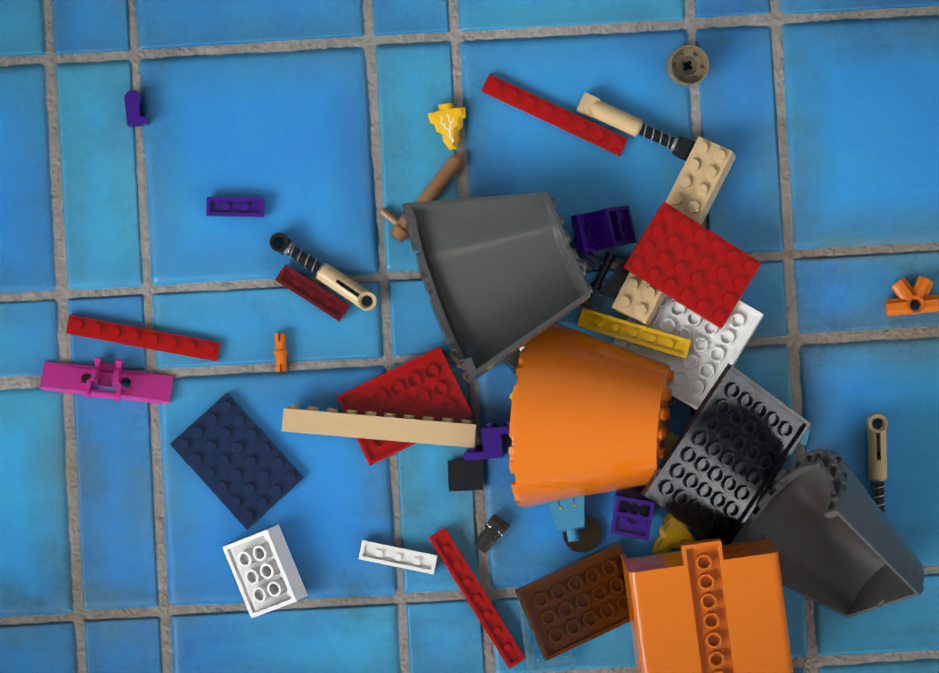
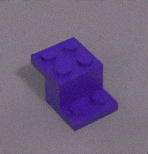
(603, 229)
(491, 443)
(632, 513)

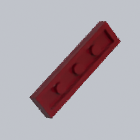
(312, 293)

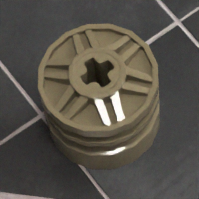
(697, 61)

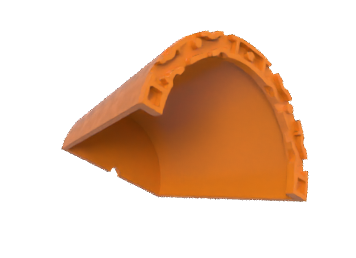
(585, 417)

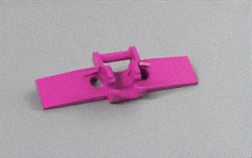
(143, 386)

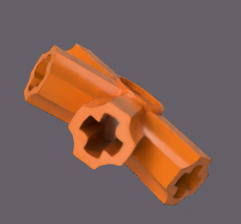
(906, 294)

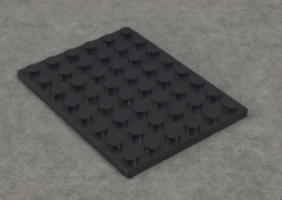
(726, 457)

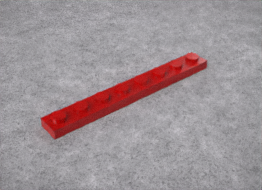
(554, 115)
(143, 338)
(477, 598)

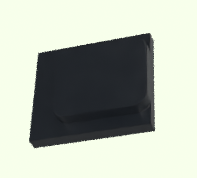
(465, 475)

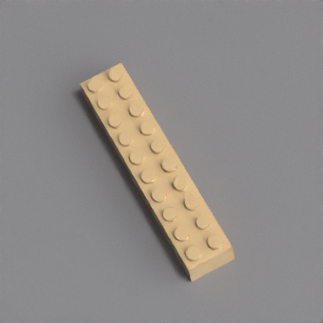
(691, 195)

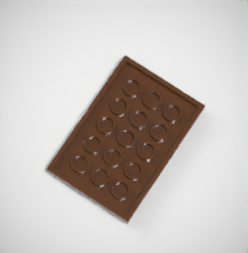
(576, 601)

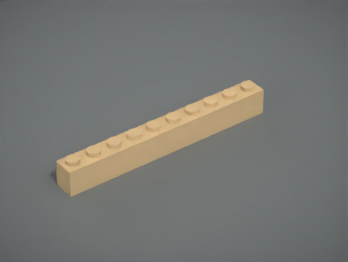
(378, 427)

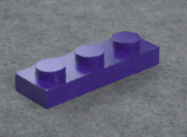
(235, 207)

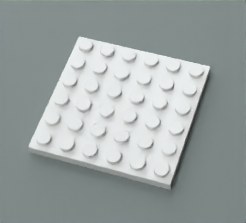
(710, 346)

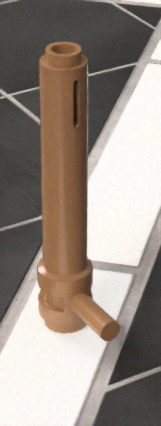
(430, 193)

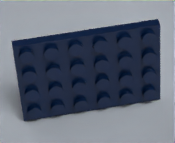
(237, 461)

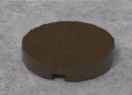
(588, 537)

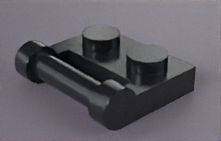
(616, 280)

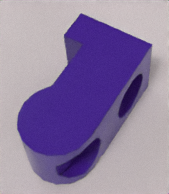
(133, 102)

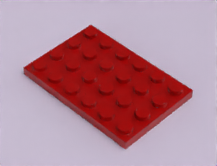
(692, 265)
(414, 388)

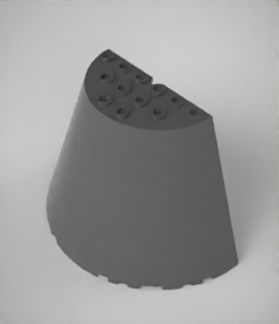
(494, 272)
(833, 537)

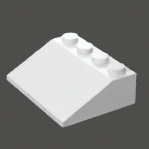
(265, 571)

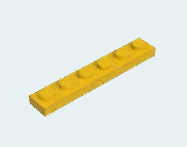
(634, 333)

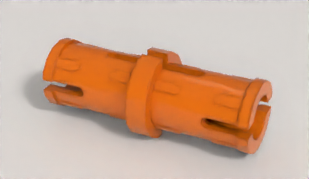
(280, 352)

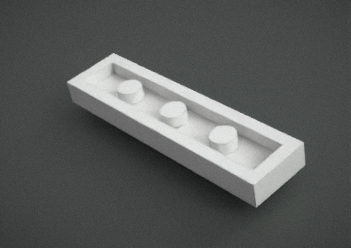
(397, 557)

